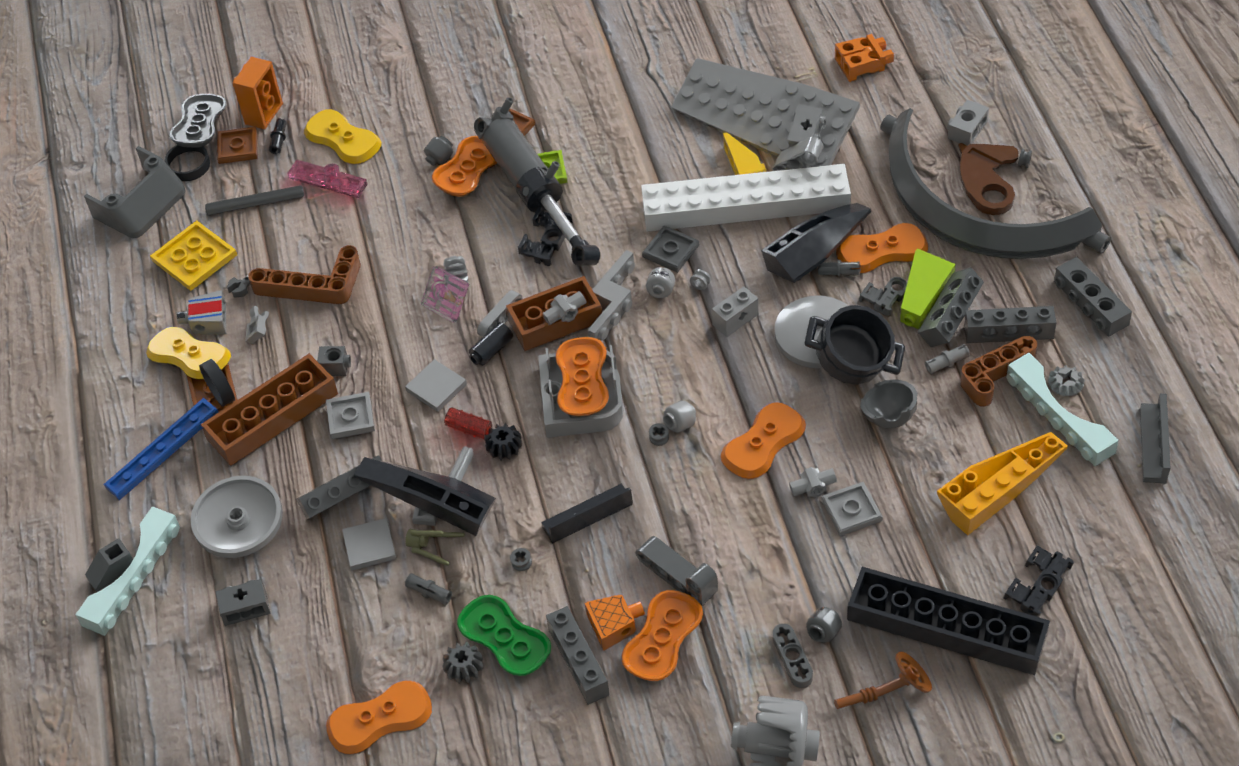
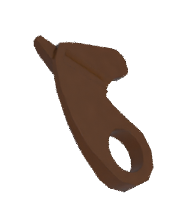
(978, 175)

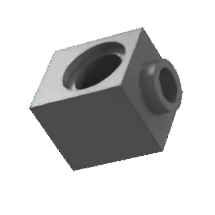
(334, 360)

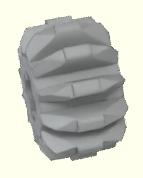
(456, 266)

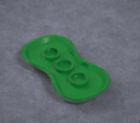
(515, 645)

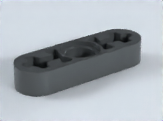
(791, 665)

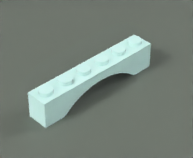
(1091, 439)
(104, 607)

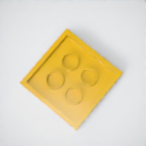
(193, 255)

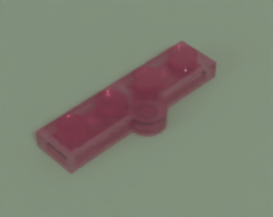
(327, 178)

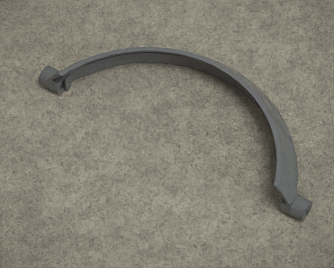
(978, 234)

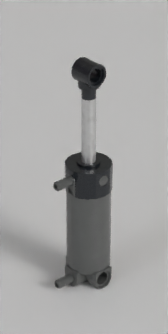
(530, 176)

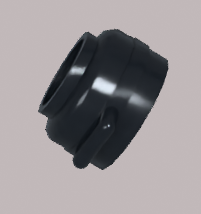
(855, 344)

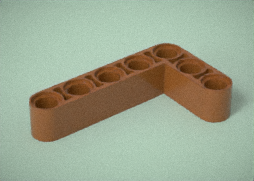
(307, 286)

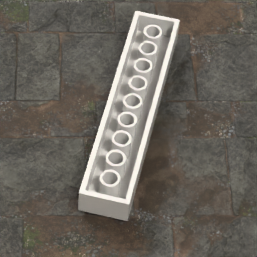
(745, 197)

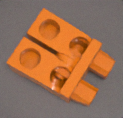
(862, 56)

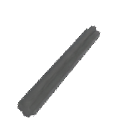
(254, 200)

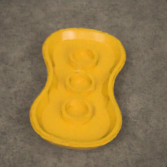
(349, 142)
(181, 349)

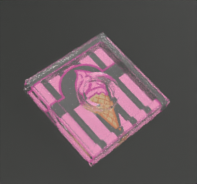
(444, 294)

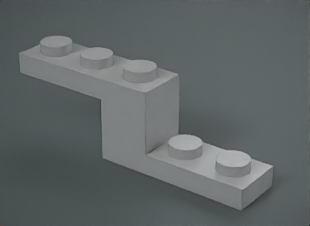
(612, 296)

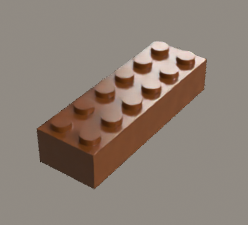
(269, 409)

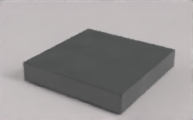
(670, 249)

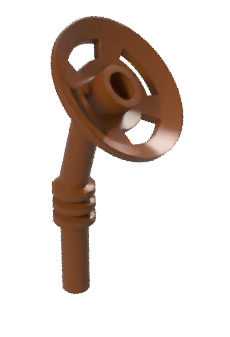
(909, 675)

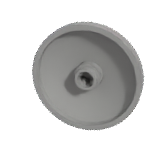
(793, 324)
(236, 516)

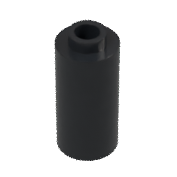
(490, 344)

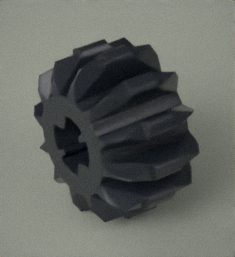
(503, 441)

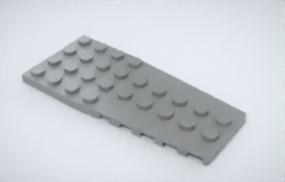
(760, 107)

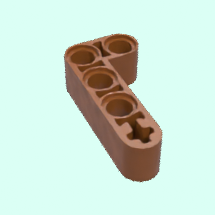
(980, 373)

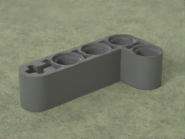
(677, 571)

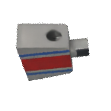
(205, 314)

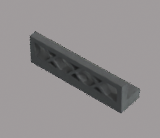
(1155, 441)

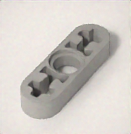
(498, 313)

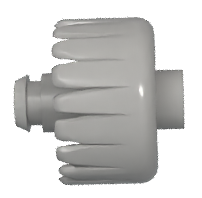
(778, 732)

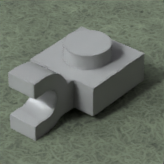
(256, 328)

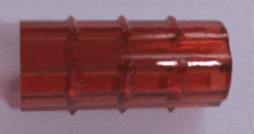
(467, 423)

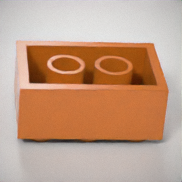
(257, 92)

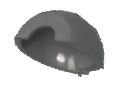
(890, 403)

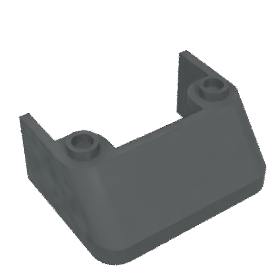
(144, 203)

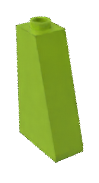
(924, 286)

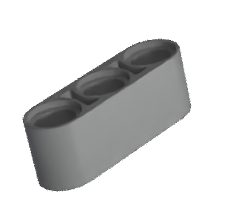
(800, 155)

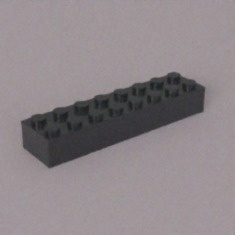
(948, 620)

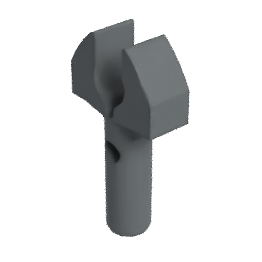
(241, 286)

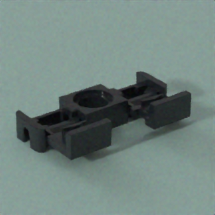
(543, 251)
(1036, 597)

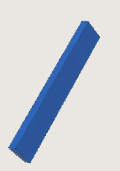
(160, 449)

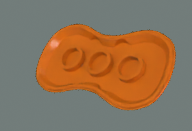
(463, 171)
(874, 250)
(582, 383)
(755, 450)
(655, 649)
(359, 725)

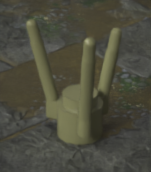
(419, 539)

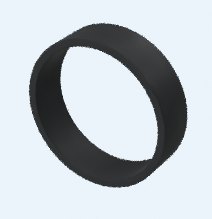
(195, 173)
(217, 382)

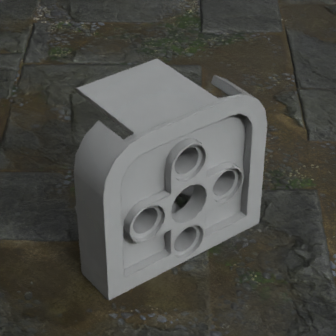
(562, 424)

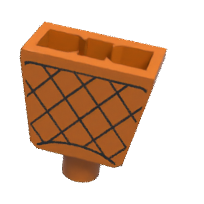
(612, 619)

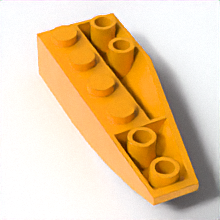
(997, 481)

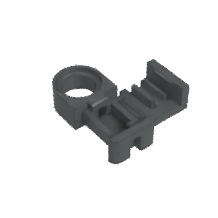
(884, 298)

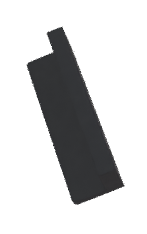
(587, 513)

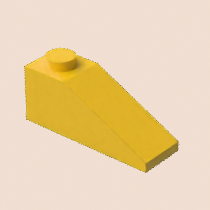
(740, 157)

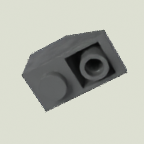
(108, 565)

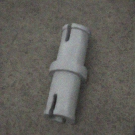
(947, 358)

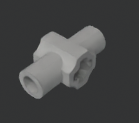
(564, 308)
(813, 482)

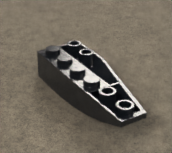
(812, 241)
(433, 493)

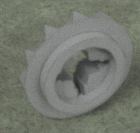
(1070, 387)

